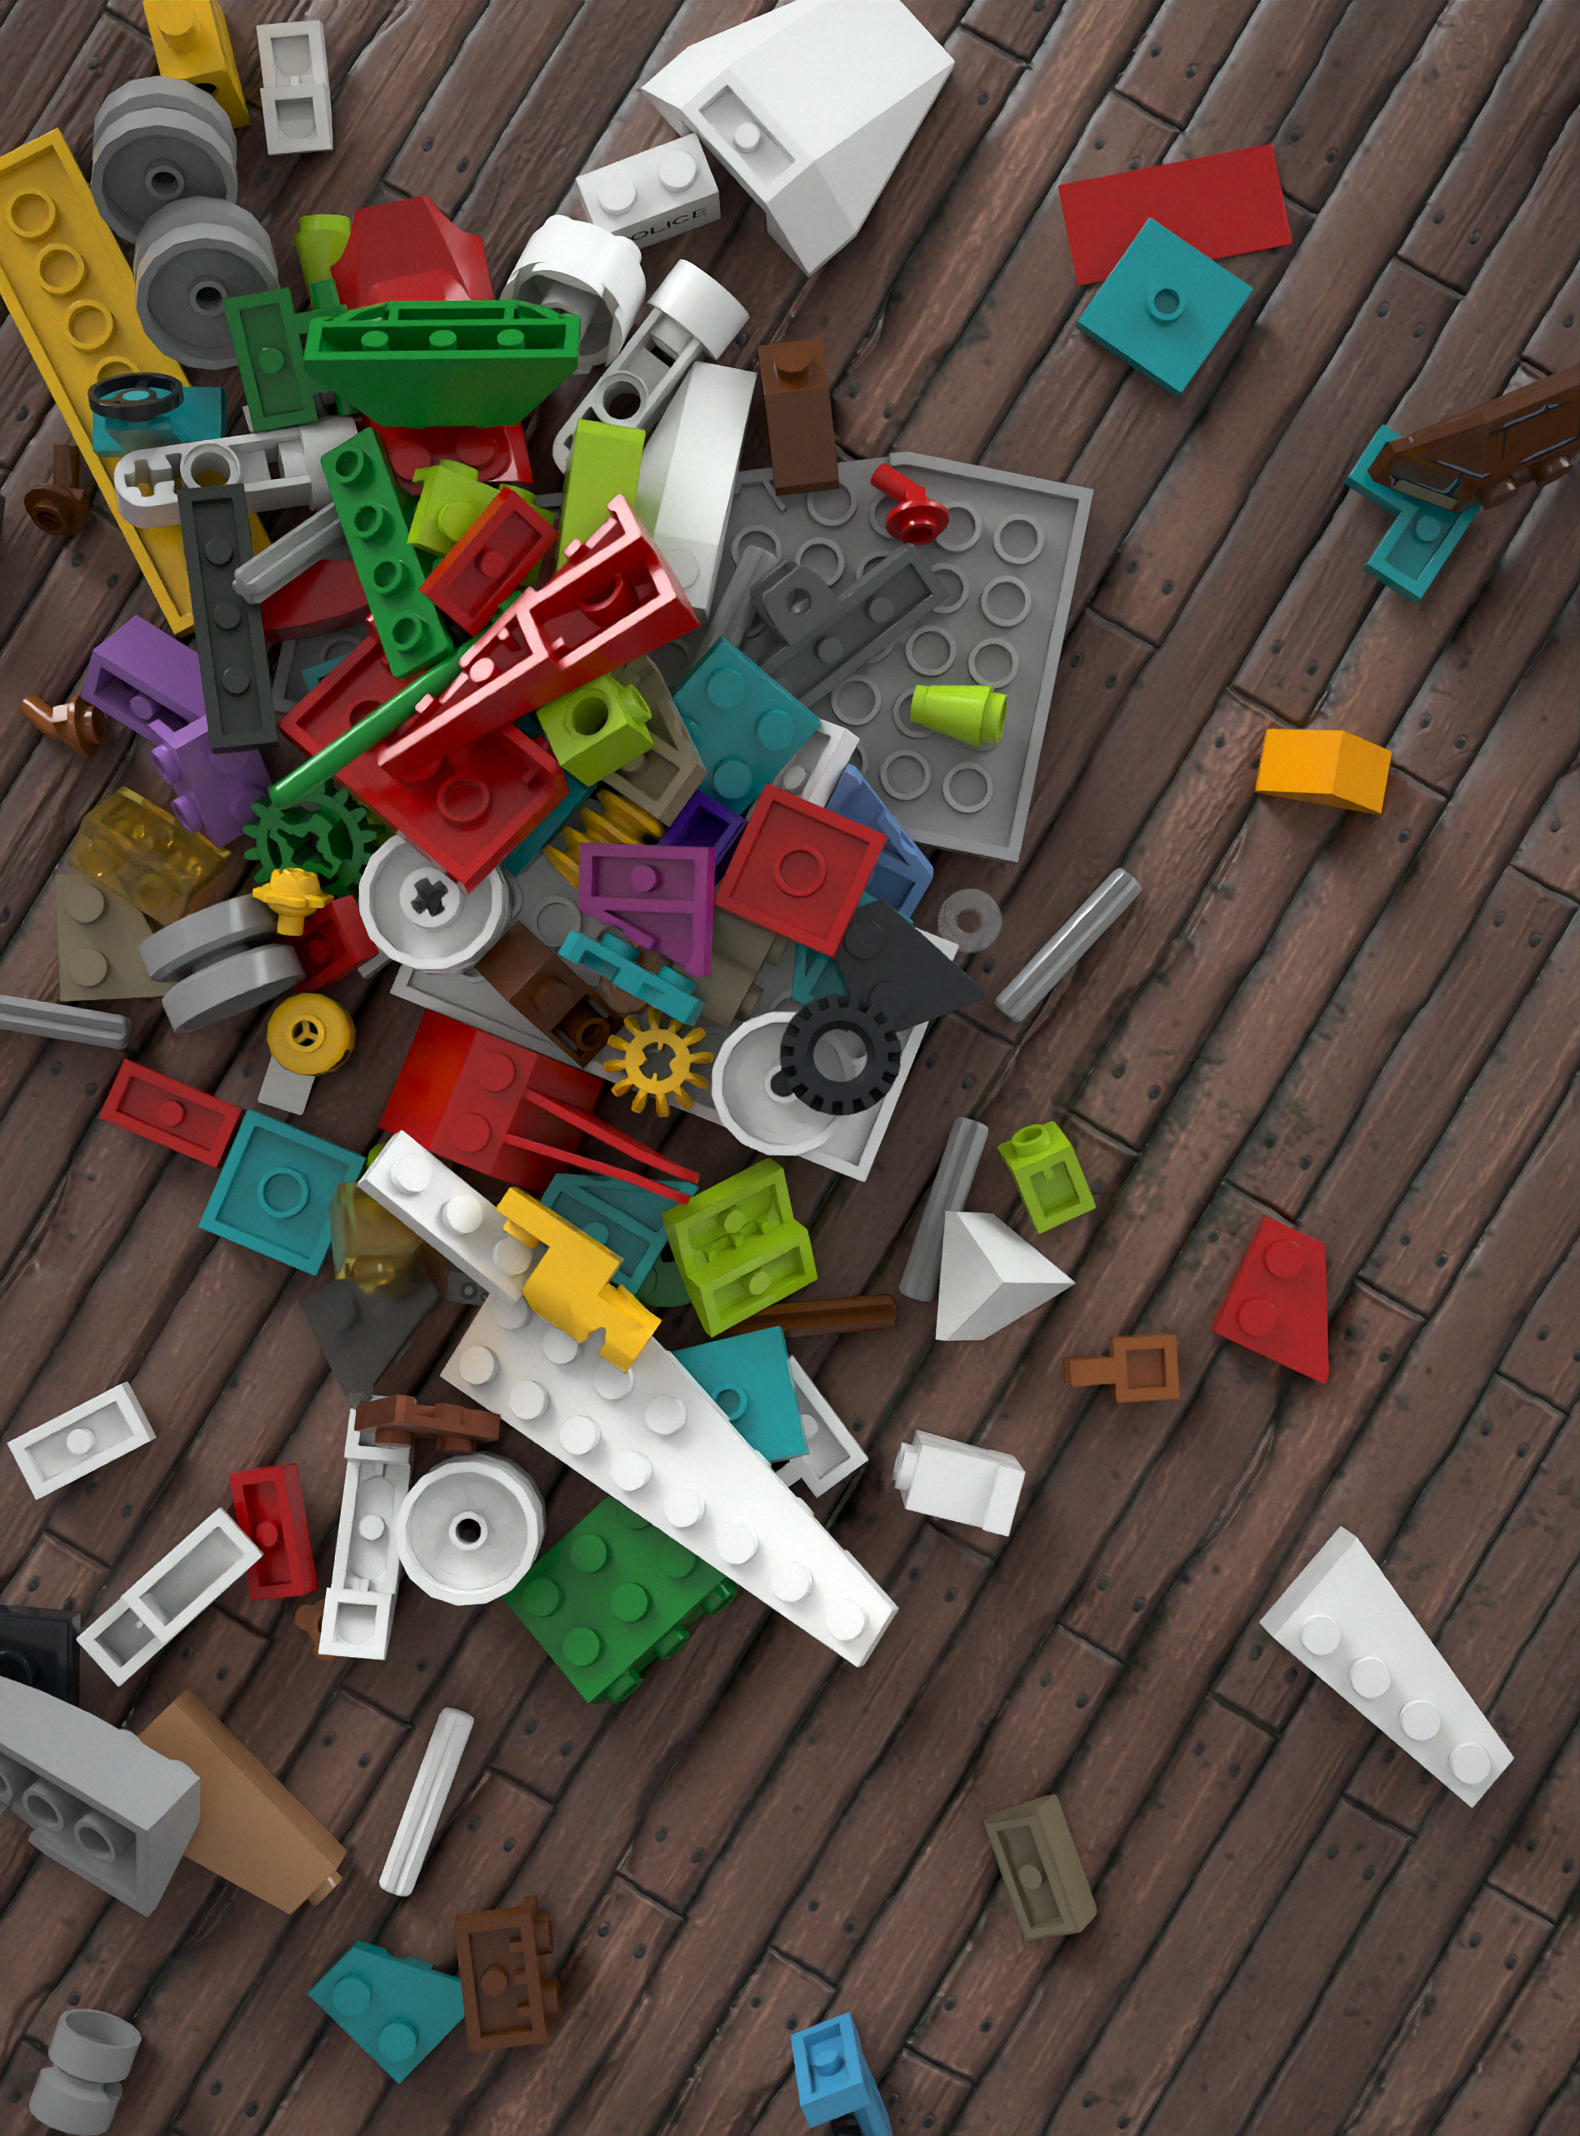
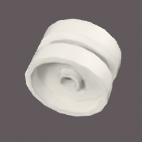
(398, 918)
(745, 1093)
(453, 1561)

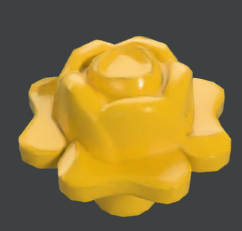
(293, 896)

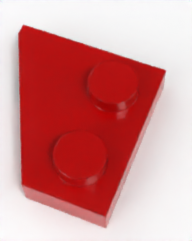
(1280, 1300)

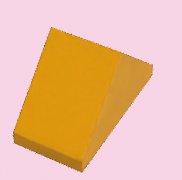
(1324, 769)

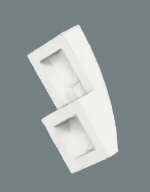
(295, 88)

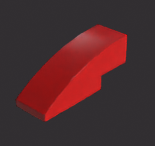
(316, 603)

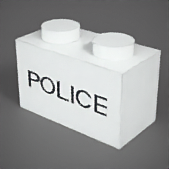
(652, 193)

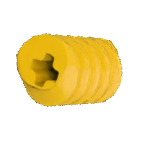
(619, 824)

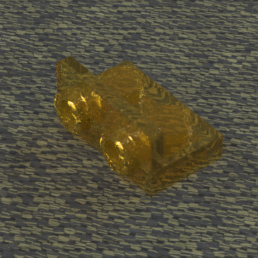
(145, 855)

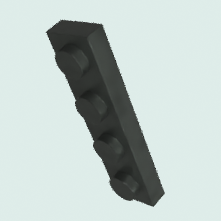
(225, 625)

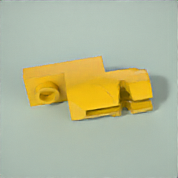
(573, 1281)

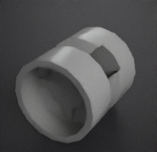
(89, 2058)

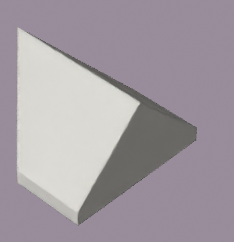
(989, 1277)

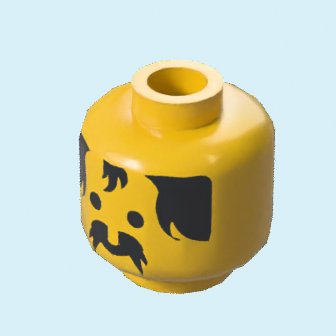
(331, 1045)

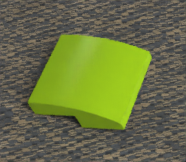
(740, 1246)

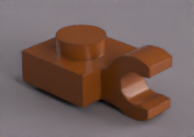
(1136, 1368)

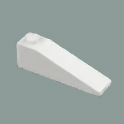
(693, 474)

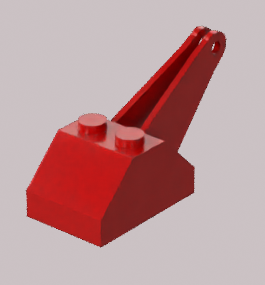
(508, 1110)

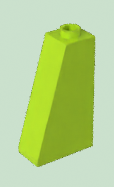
(599, 468)

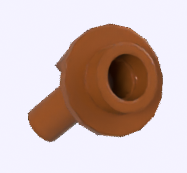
(75, 723)

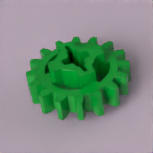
(292, 830)

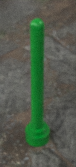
(375, 725)

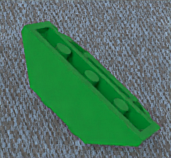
(444, 360)

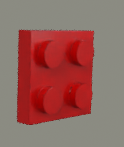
(800, 870)

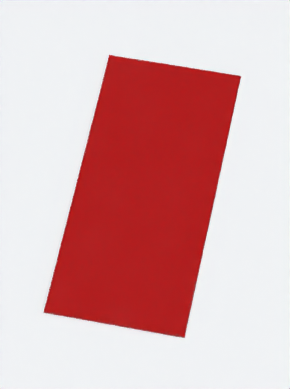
(1212, 202)

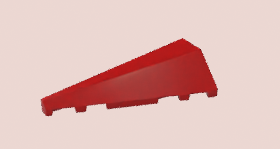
(590, 618)

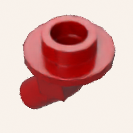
(916, 516)

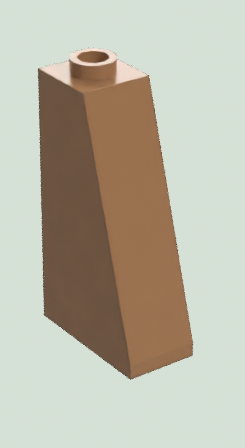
(248, 1819)

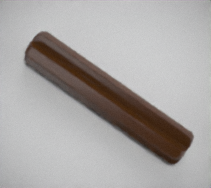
(821, 1317)

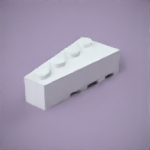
(1373, 1652)

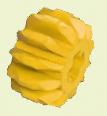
(637, 1059)

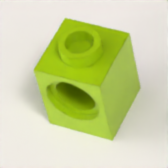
(572, 725)

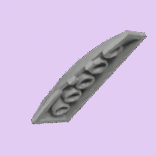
(95, 1795)

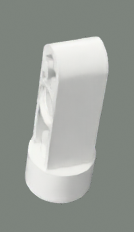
(689, 322)
(239, 461)

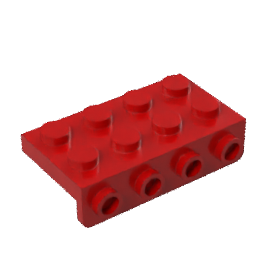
(454, 811)

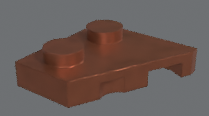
(399, 1420)

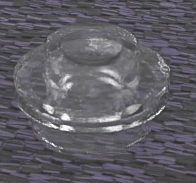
(980, 903)

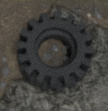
(854, 1015)

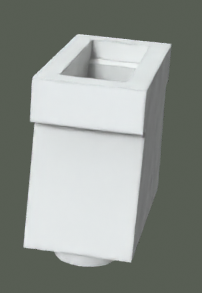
(958, 1482)

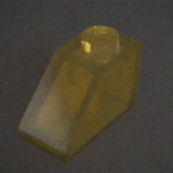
(369, 1239)

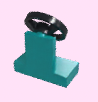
(153, 412)

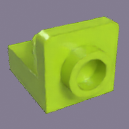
(1047, 1175)

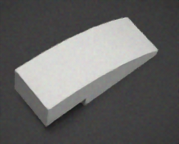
(169, 1596)

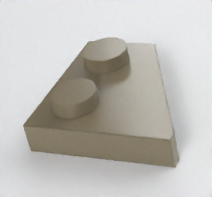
(673, 769)
(100, 944)

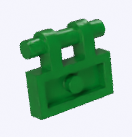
(272, 354)

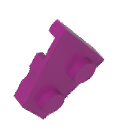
(653, 896)

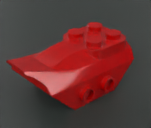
(419, 255)

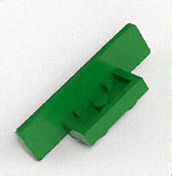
(377, 524)

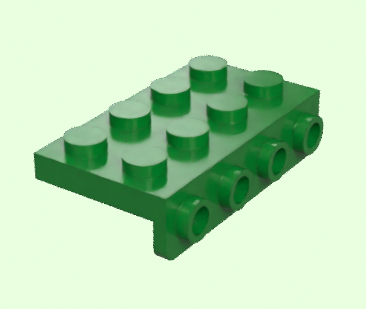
(615, 1600)

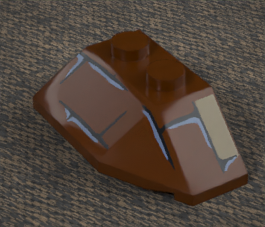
(1489, 447)

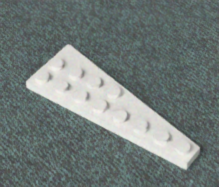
(673, 1461)

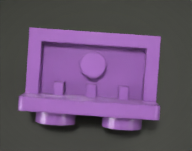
(210, 788)

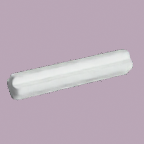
(426, 1801)

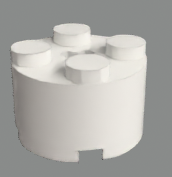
(585, 274)

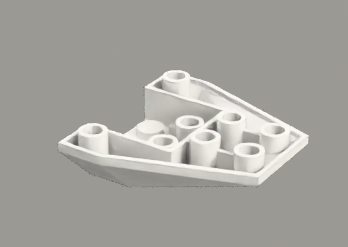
(808, 111)

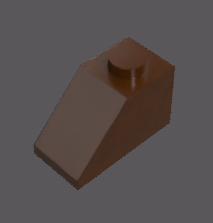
(798, 416)

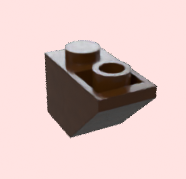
(549, 994)

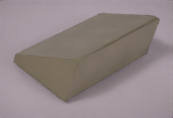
(1041, 1868)

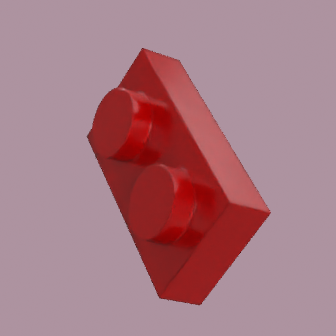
(489, 561)
(331, 945)
(172, 1113)
(274, 1518)

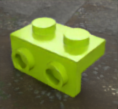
(452, 503)

